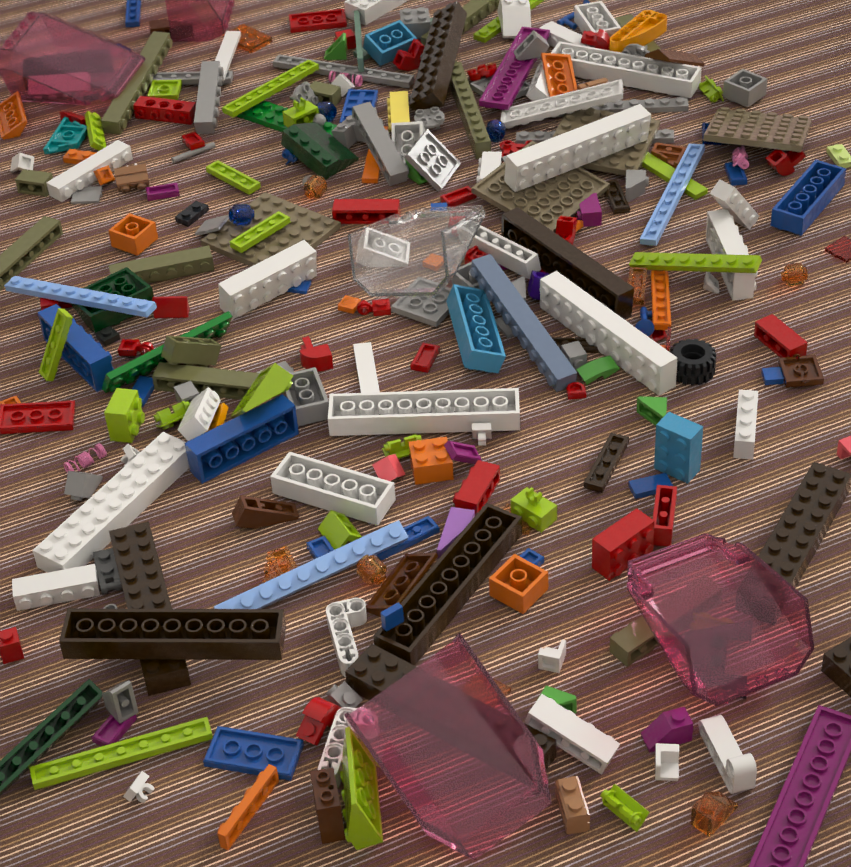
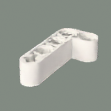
(340, 619)
(334, 746)
(735, 768)

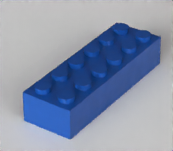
(808, 197)
(80, 350)
(242, 438)

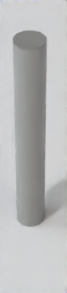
(175, 159)

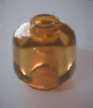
(315, 187)
(794, 274)
(371, 570)

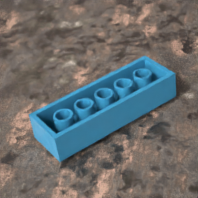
(475, 329)

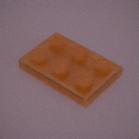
(251, 39)

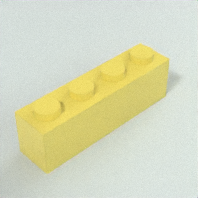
(398, 108)

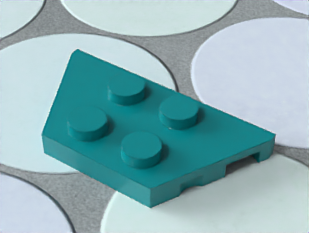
(66, 137)

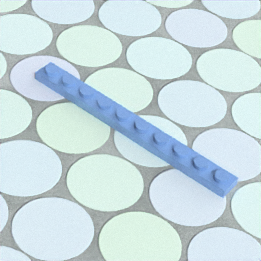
(672, 195)
(81, 296)
(317, 569)

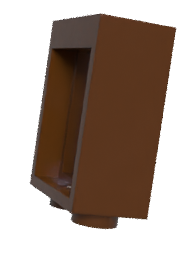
(327, 805)

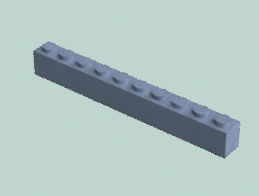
(523, 322)

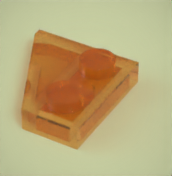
(278, 562)

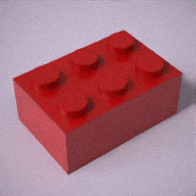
(622, 542)

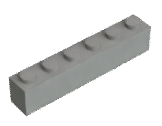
(208, 97)
(380, 144)

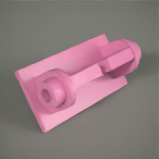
(740, 158)

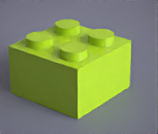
(124, 415)

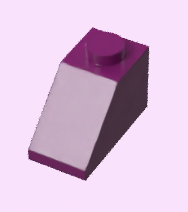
(590, 211)
(669, 728)

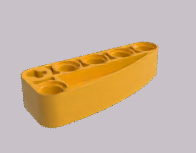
(640, 30)

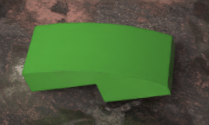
(599, 367)

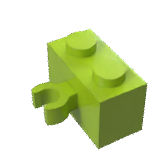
(300, 113)
(534, 509)

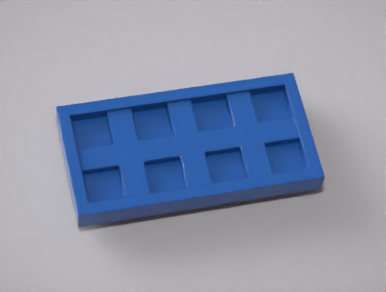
(356, 97)

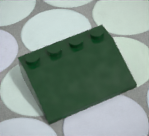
(317, 149)
(121, 283)

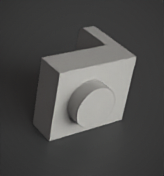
(343, 696)

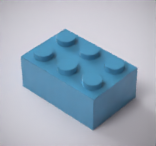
(385, 42)
(678, 447)

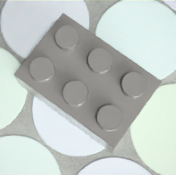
(308, 397)

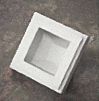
(711, 283)

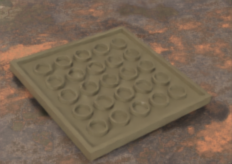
(758, 129)
(618, 162)
(543, 200)
(304, 226)

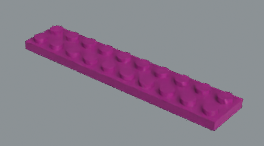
(510, 74)
(806, 792)

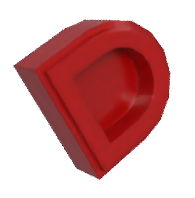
(576, 391)

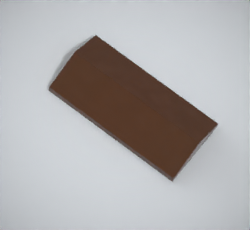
(675, 57)
(400, 581)

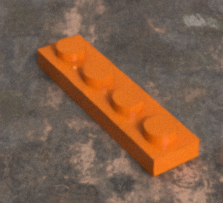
(247, 808)

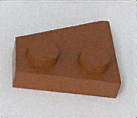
(668, 153)

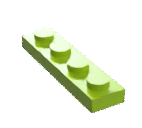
(95, 130)
(233, 177)
(259, 232)
(55, 344)

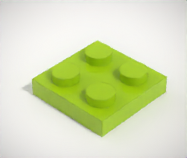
(165, 89)

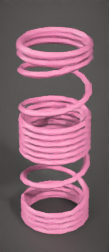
(358, 79)
(85, 459)

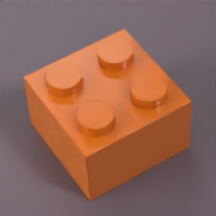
(133, 234)
(430, 461)
(518, 583)

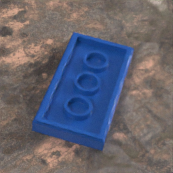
(252, 752)

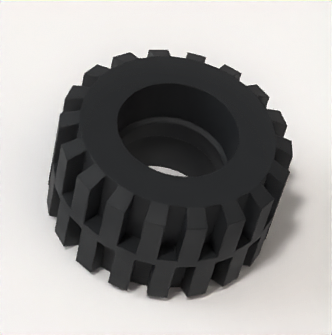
(694, 361)

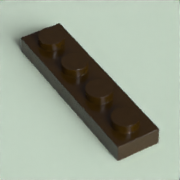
(606, 462)

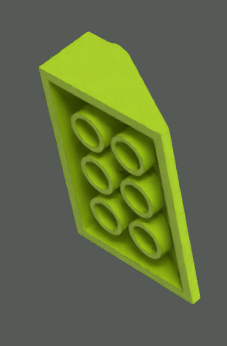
(268, 384)
(360, 794)

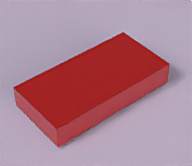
(193, 141)
(458, 197)
(425, 357)

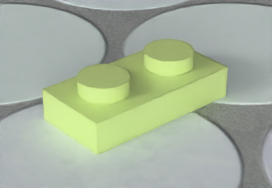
(839, 155)

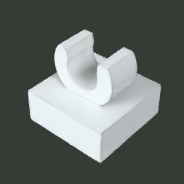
(481, 432)
(130, 453)
(137, 787)

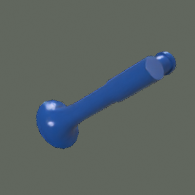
(567, 19)
(644, 324)

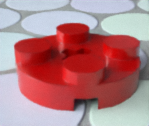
(482, 71)

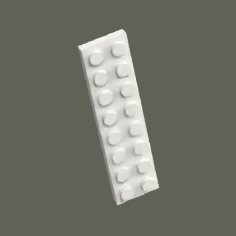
(562, 104)

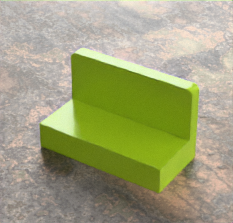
(338, 529)

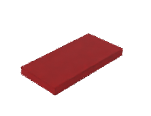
(317, 20)
(37, 417)

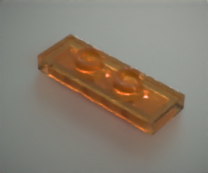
(637, 279)

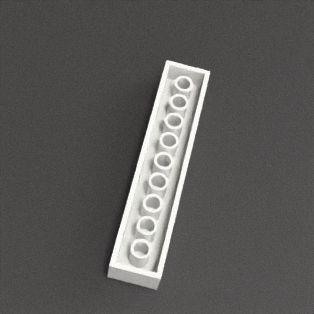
(633, 70)
(576, 148)
(609, 332)
(423, 411)
(114, 505)

